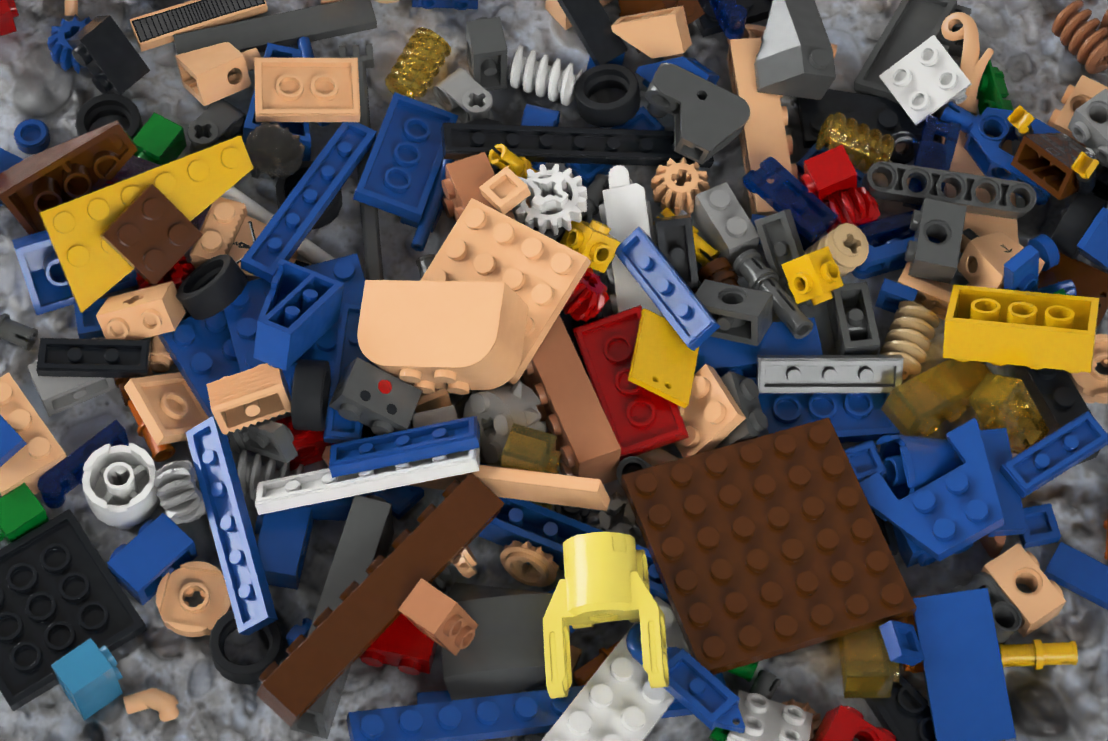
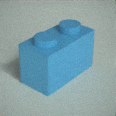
(89, 677)

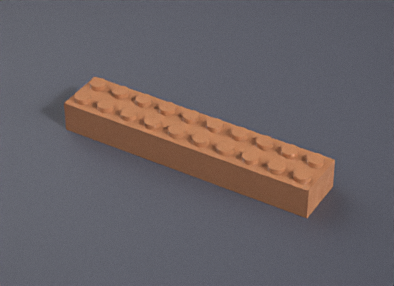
(555, 370)

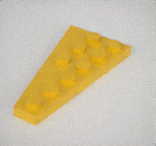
(187, 183)

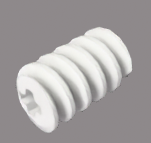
(543, 77)

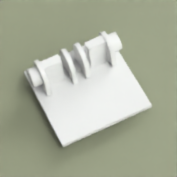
(926, 80)
(770, 720)

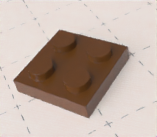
(151, 234)

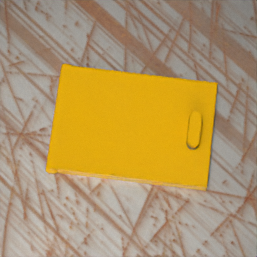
(662, 360)

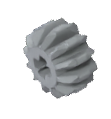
(180, 492)

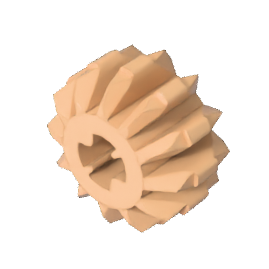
(678, 184)

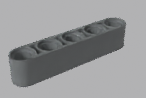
(964, 184)

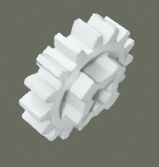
(550, 200)

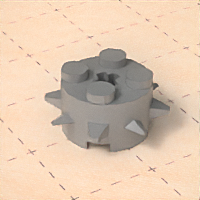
(498, 411)

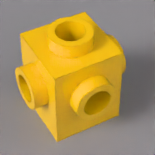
(593, 242)
(813, 276)

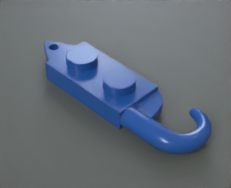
(695, 687)

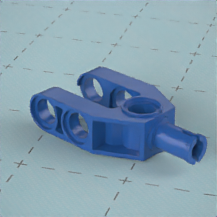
(987, 150)

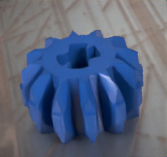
(59, 46)

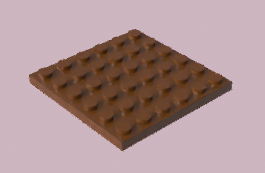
(766, 546)

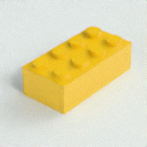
(1021, 328)

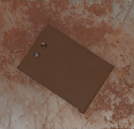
(1087, 280)

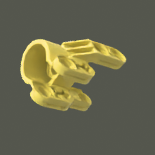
(602, 584)

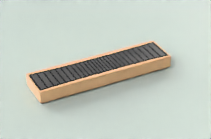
(160, 26)

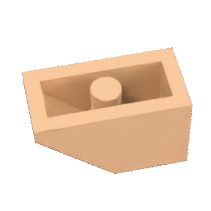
(656, 32)

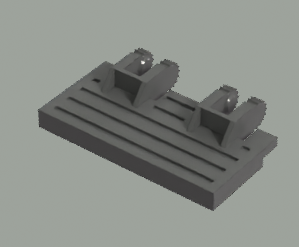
(908, 28)

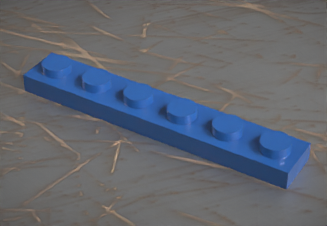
(308, 199)
(231, 527)

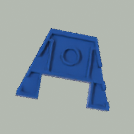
(949, 509)

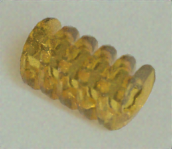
(418, 64)
(856, 139)

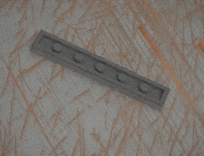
(285, 28)

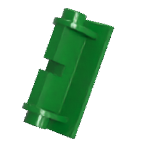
(992, 90)

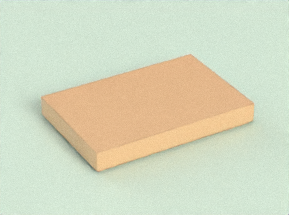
(306, 89)

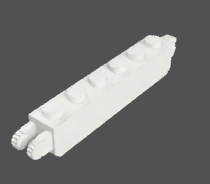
(624, 211)

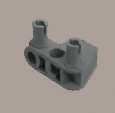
(702, 111)

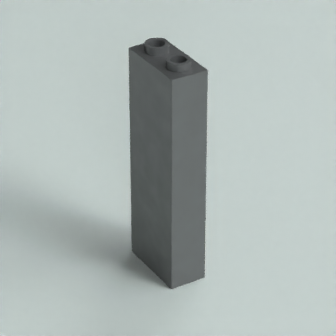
(364, 538)

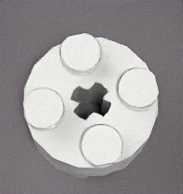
(134, 472)

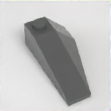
(795, 52)

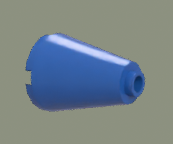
(915, 461)

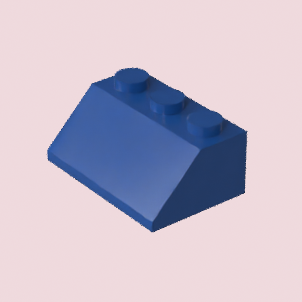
(45, 276)

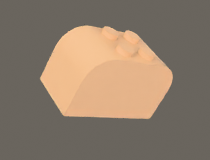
(443, 332)

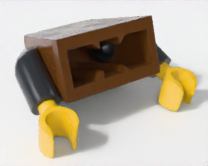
(1053, 159)

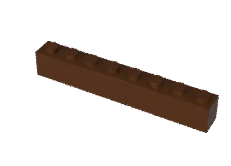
(374, 604)

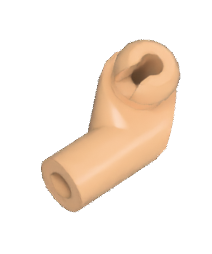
(154, 699)

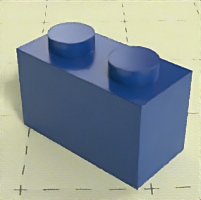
(284, 544)
(150, 556)

